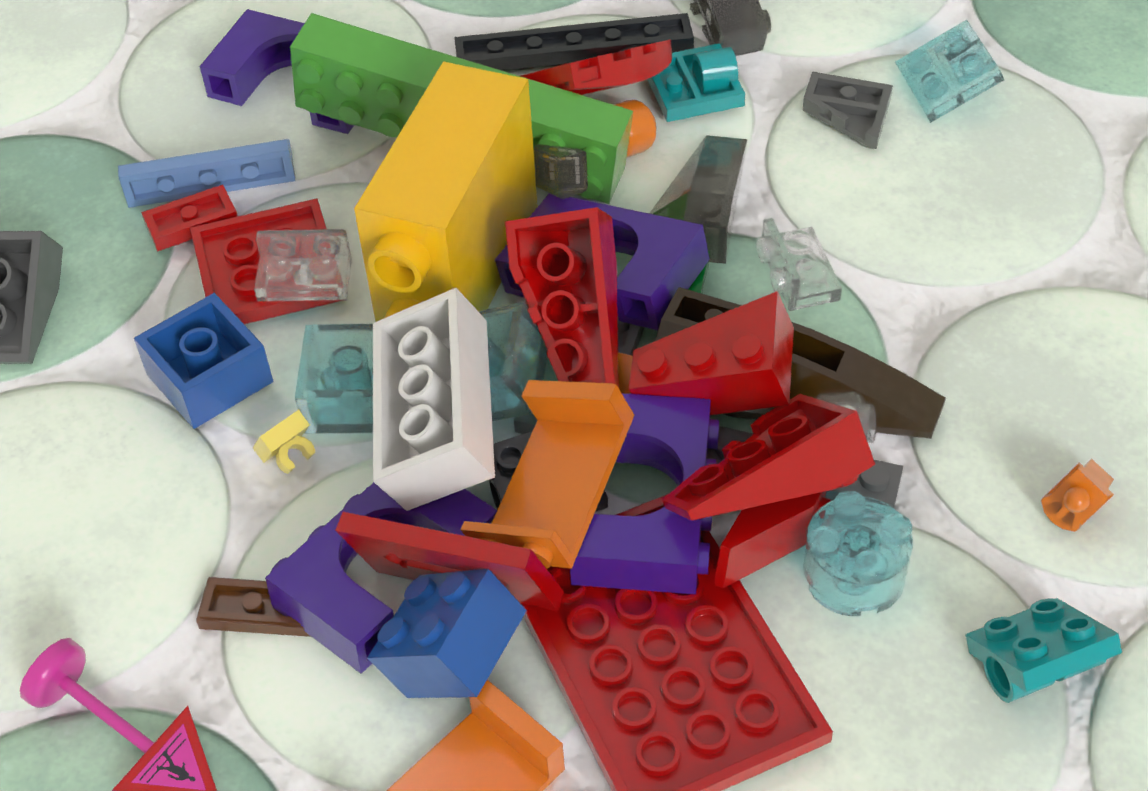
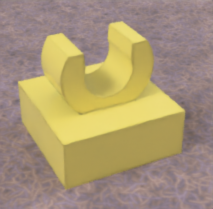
(283, 437)

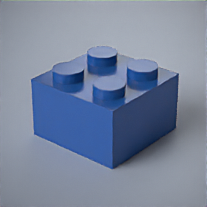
(204, 360)
(447, 634)

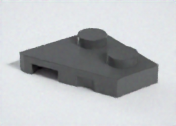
(849, 105)

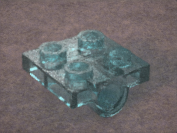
(949, 71)

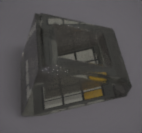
(560, 170)

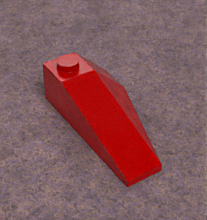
(571, 289)
(790, 455)

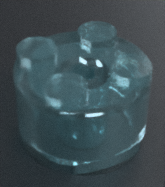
(857, 554)

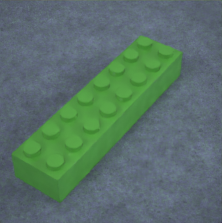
(381, 79)

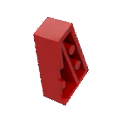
(732, 359)

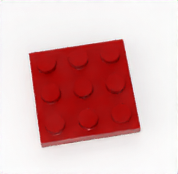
(230, 258)

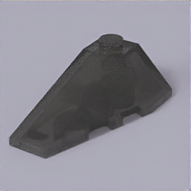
(708, 191)

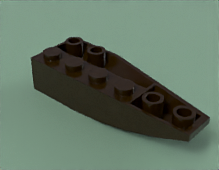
(828, 366)

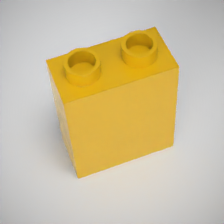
(447, 189)

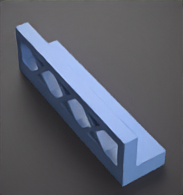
(189, 174)

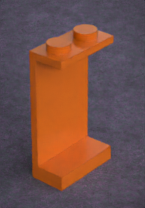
(560, 469)
(489, 751)

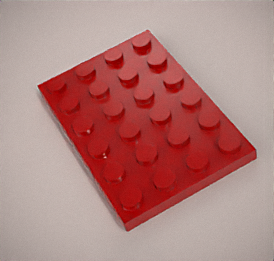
(676, 682)

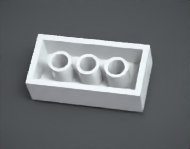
(431, 401)

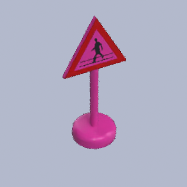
(169, 763)

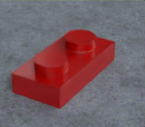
(171, 222)

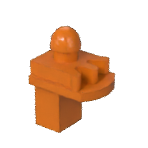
(1077, 496)

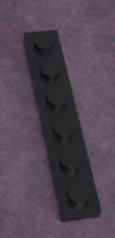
(573, 42)

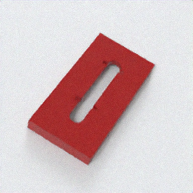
(416, 551)

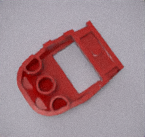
(608, 70)

